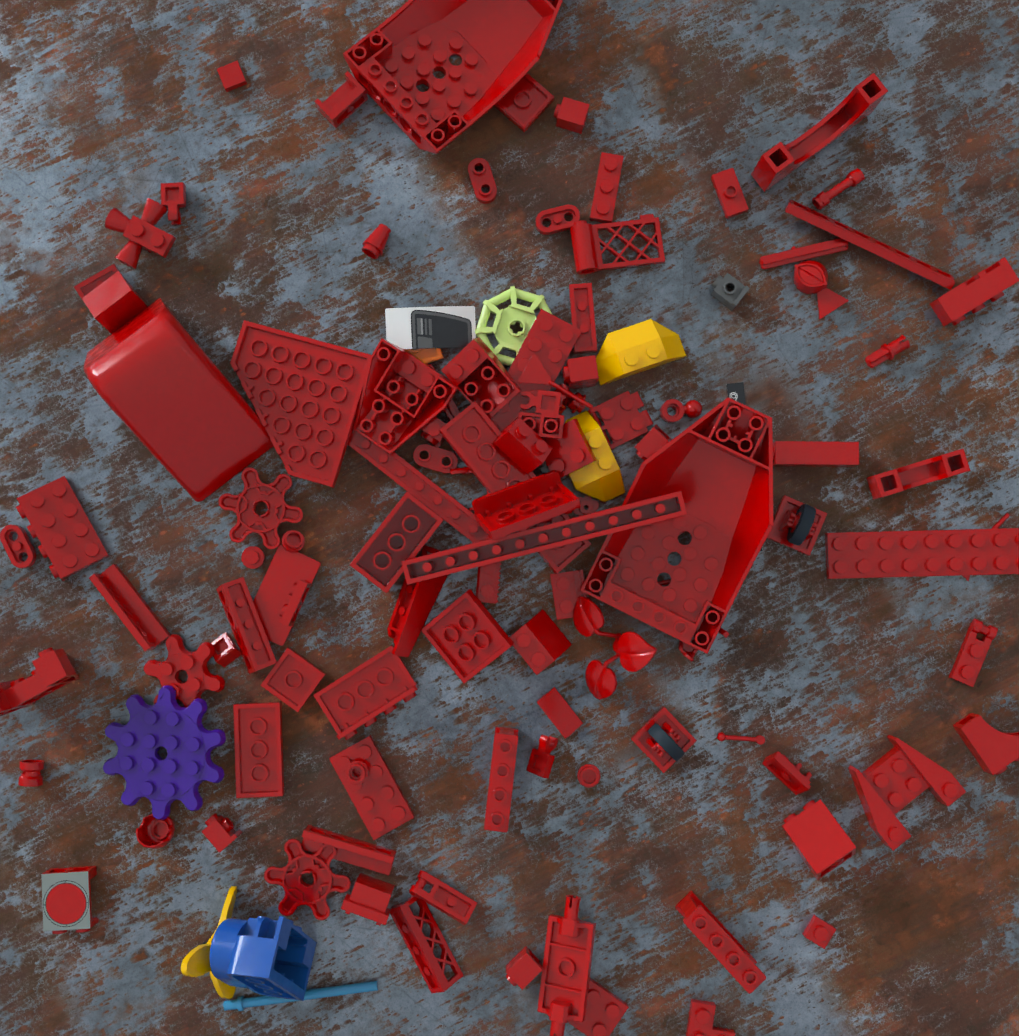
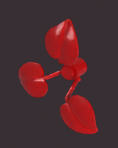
(630, 648)

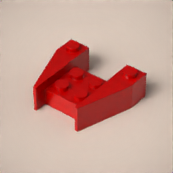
(51, 673)
(896, 782)

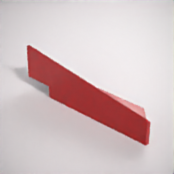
(413, 610)

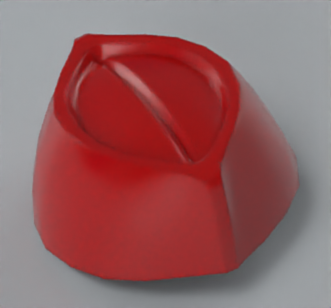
(810, 277)

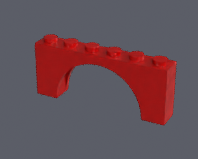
(784, 159)
(988, 746)

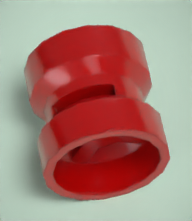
(31, 773)

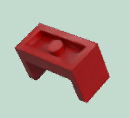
(343, 101)

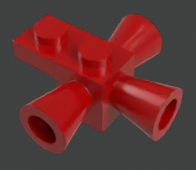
(140, 233)

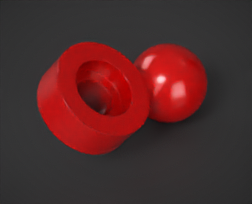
(691, 409)

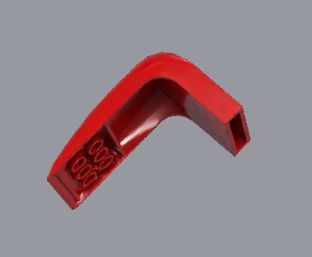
(176, 401)

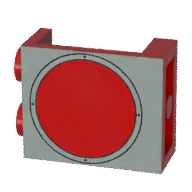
(67, 899)

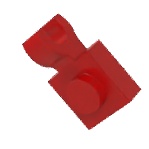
(173, 197)
(541, 759)

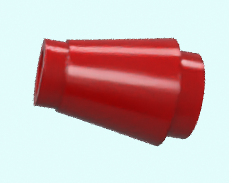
(376, 242)

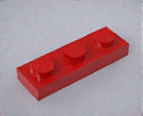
(606, 188)
(583, 317)

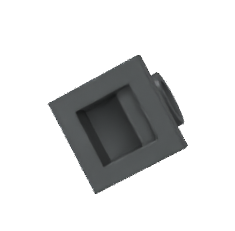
(727, 298)

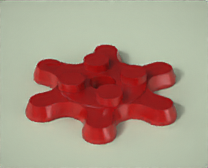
(245, 508)
(193, 663)
(301, 893)

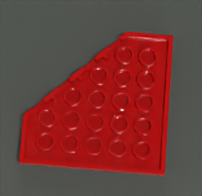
(302, 395)

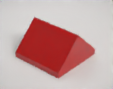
(114, 302)

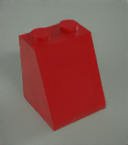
(818, 838)

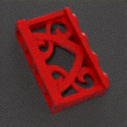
(501, 779)
(720, 942)

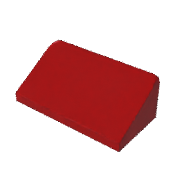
(559, 712)

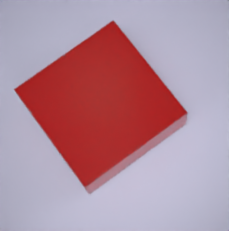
(231, 76)

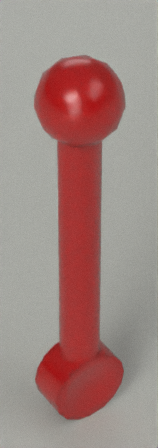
(758, 739)

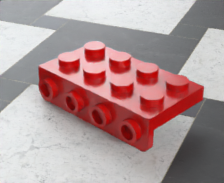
(524, 505)
(61, 528)
(366, 693)

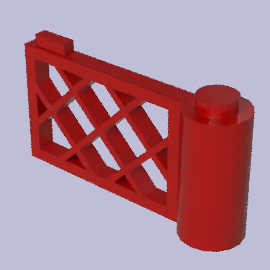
(588, 251)

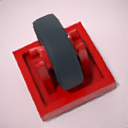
(796, 525)
(663, 739)

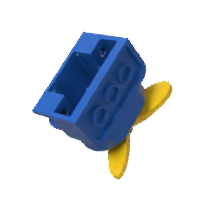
(255, 955)

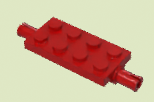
(566, 967)

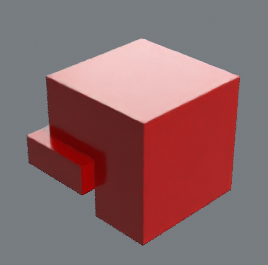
(369, 899)

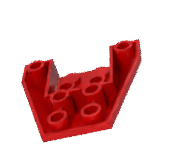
(399, 397)

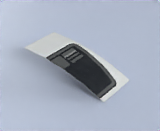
(430, 326)

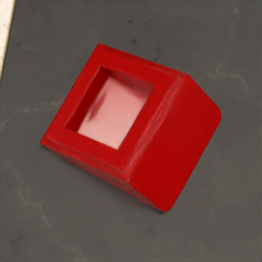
(225, 650)

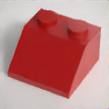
(539, 642)

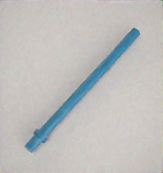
(242, 1003)

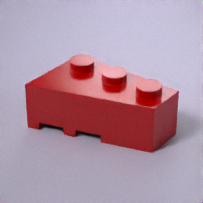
(974, 292)

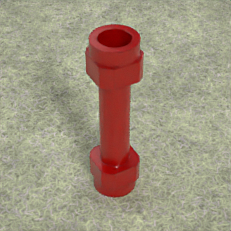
(852, 179)

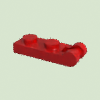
(972, 653)
(443, 897)

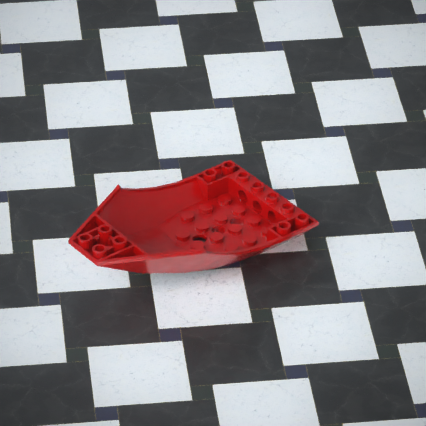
(492, 38)
(728, 496)

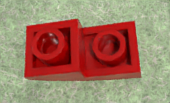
(544, 424)

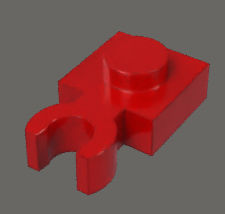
(545, 402)

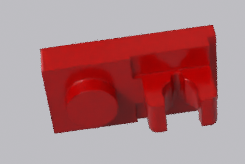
(787, 772)

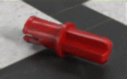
(887, 352)

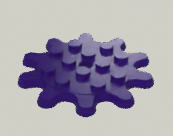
(187, 747)

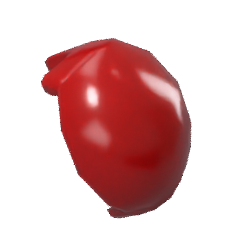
(155, 832)

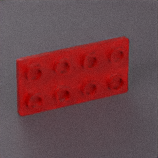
(284, 592)

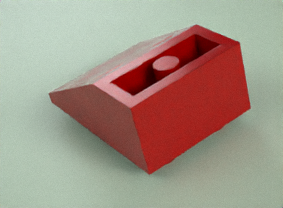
(481, 377)

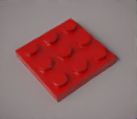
(467, 636)

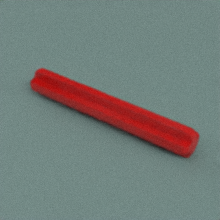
(803, 253)

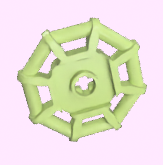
(508, 317)

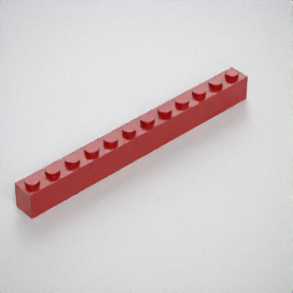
(544, 537)

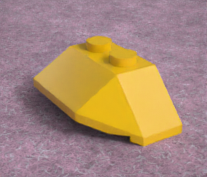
(637, 350)
(603, 477)

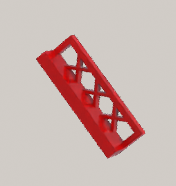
(130, 607)
(246, 625)
(350, 849)
(422, 950)

